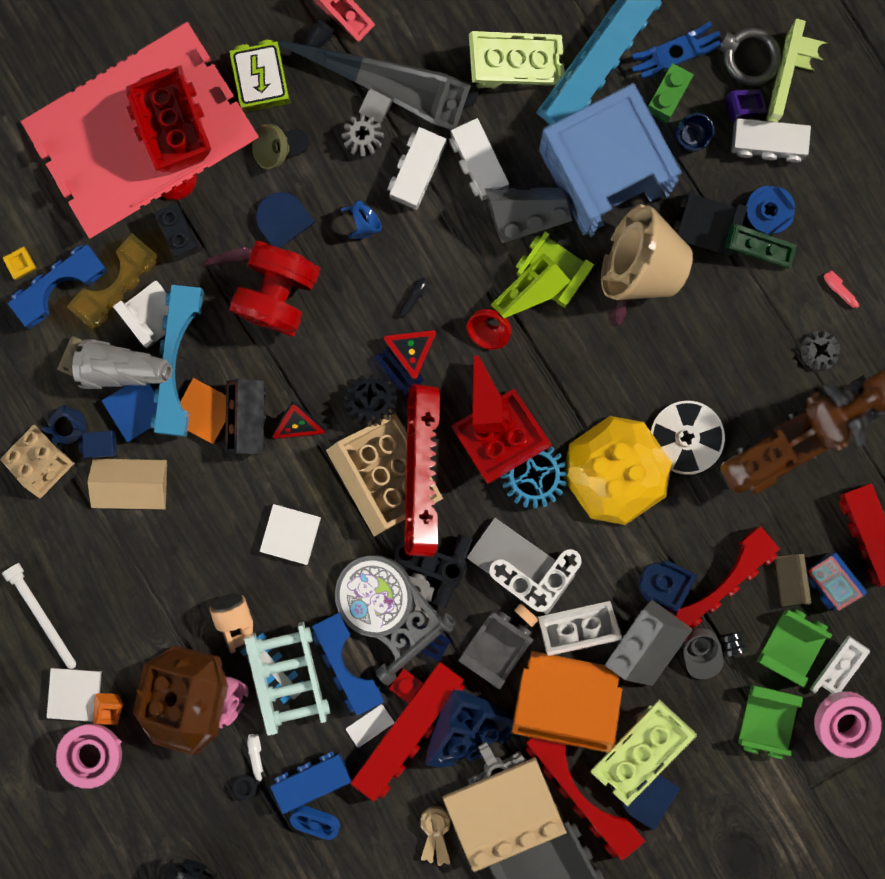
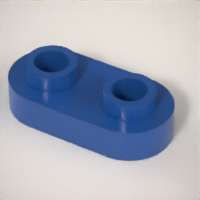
(315, 822)

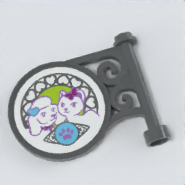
(378, 600)

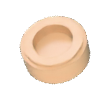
(524, 613)

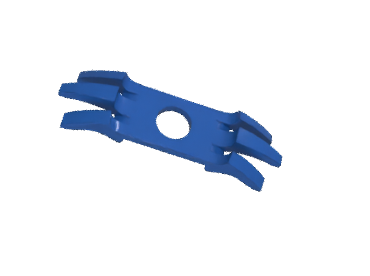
(689, 45)

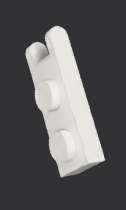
(841, 666)

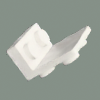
(145, 314)

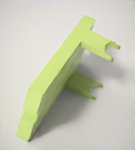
(796, 53)
(515, 61)
(653, 741)

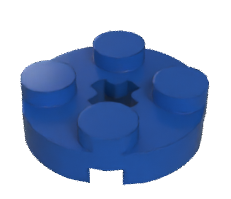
(783, 213)

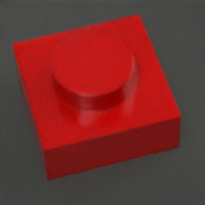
(406, 685)

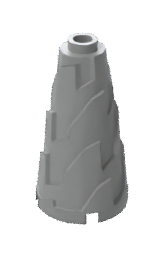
(112, 366)

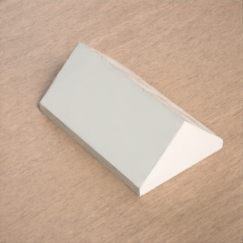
(579, 628)

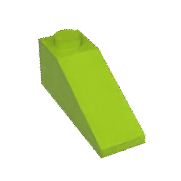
(533, 287)

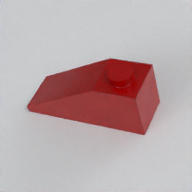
(489, 409)

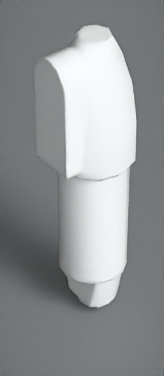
(254, 748)

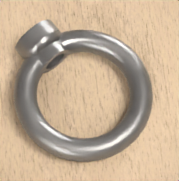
(729, 44)

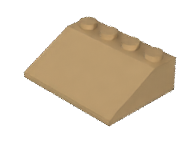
(375, 472)
(504, 814)

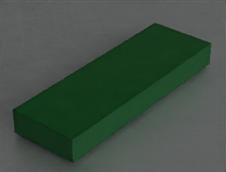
(760, 246)

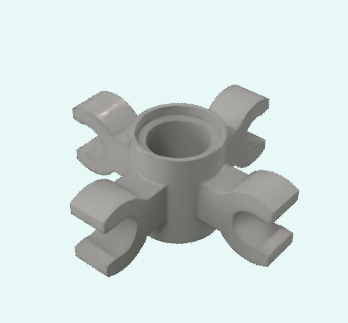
(493, 762)

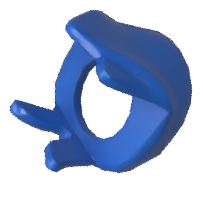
(364, 228)

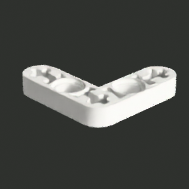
(543, 586)

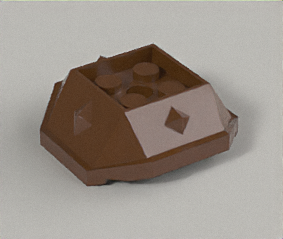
(181, 699)

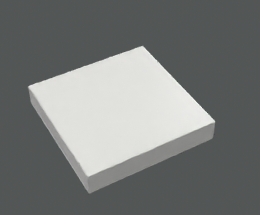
(290, 534)
(72, 694)

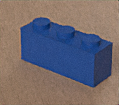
(310, 781)

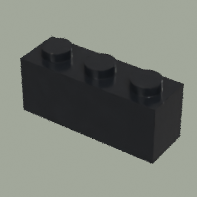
(245, 417)

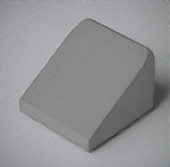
(375, 105)

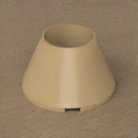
(645, 258)

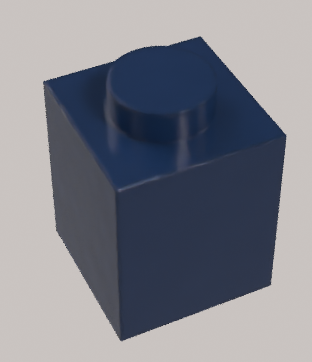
(98, 444)

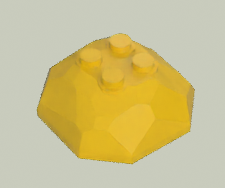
(617, 470)

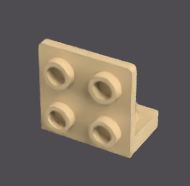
(36, 462)

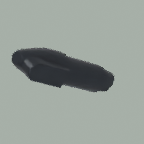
(418, 291)

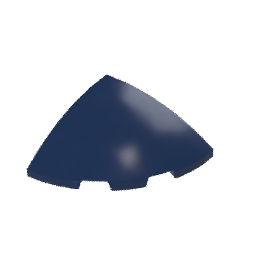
(465, 725)

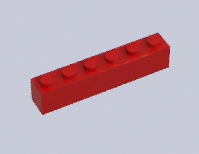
(406, 732)

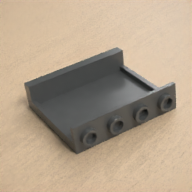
(553, 859)

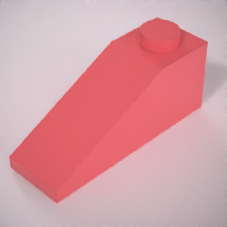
(348, 16)

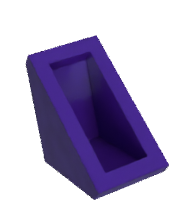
(745, 104)

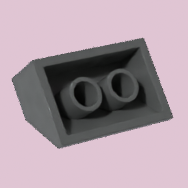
(648, 645)

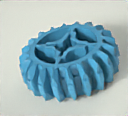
(554, 467)

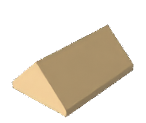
(128, 484)

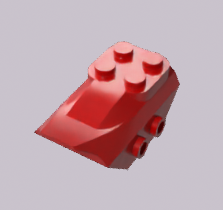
(168, 120)

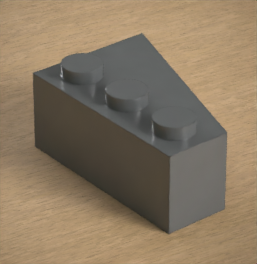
(526, 211)

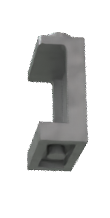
(496, 648)

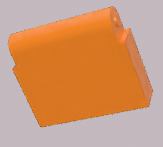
(568, 702)

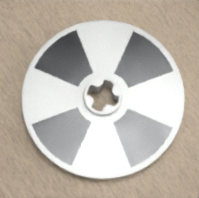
(695, 419)

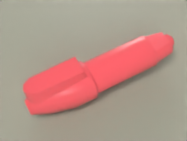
(835, 284)

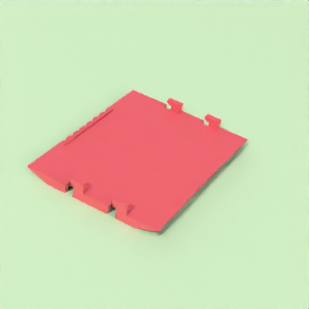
(96, 143)

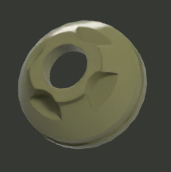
(265, 146)

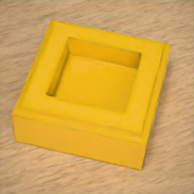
(19, 263)

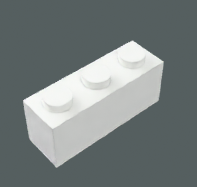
(771, 140)
(478, 158)
(416, 167)

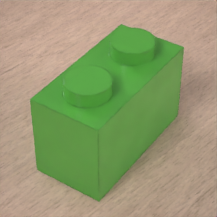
(669, 93)

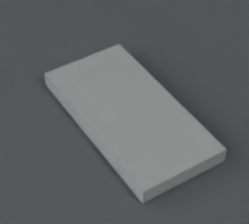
(505, 544)

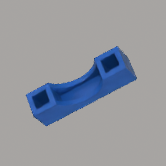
(32, 304)
(361, 693)

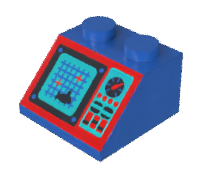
(834, 582)

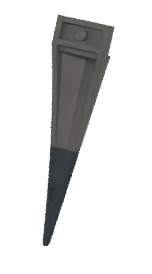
(421, 91)

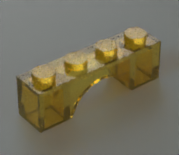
(94, 305)

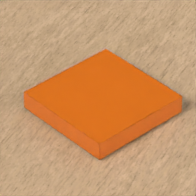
(206, 410)

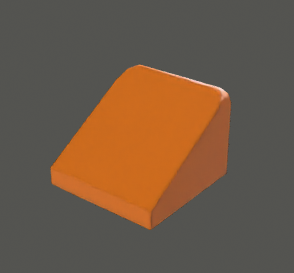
(107, 709)

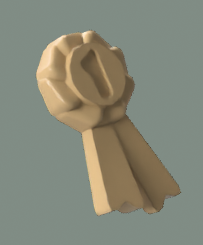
(435, 823)

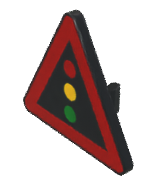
(411, 349)
(297, 423)

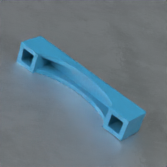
(183, 305)

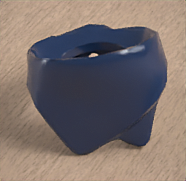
(77, 421)

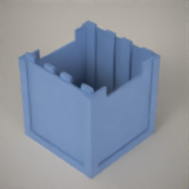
(608, 157)

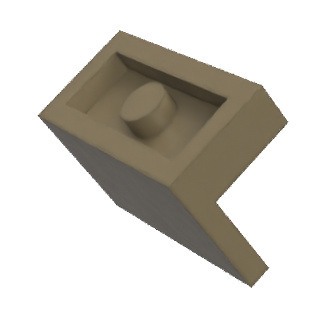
(792, 580)

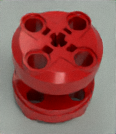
(281, 272)

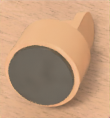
(229, 614)

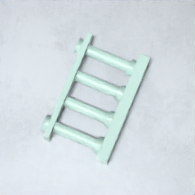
(262, 671)

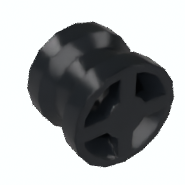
(732, 644)

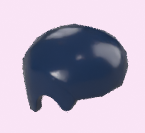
(694, 132)

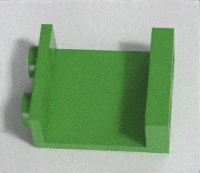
(793, 646)
(769, 721)

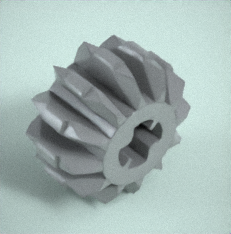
(355, 130)

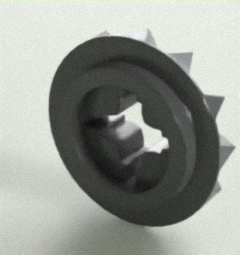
(809, 350)

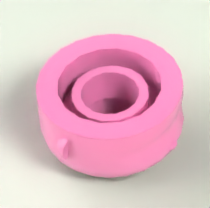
(860, 736)
(70, 764)

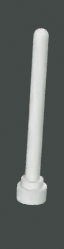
(15, 576)

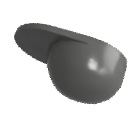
(703, 653)

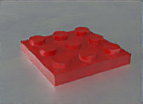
(503, 451)

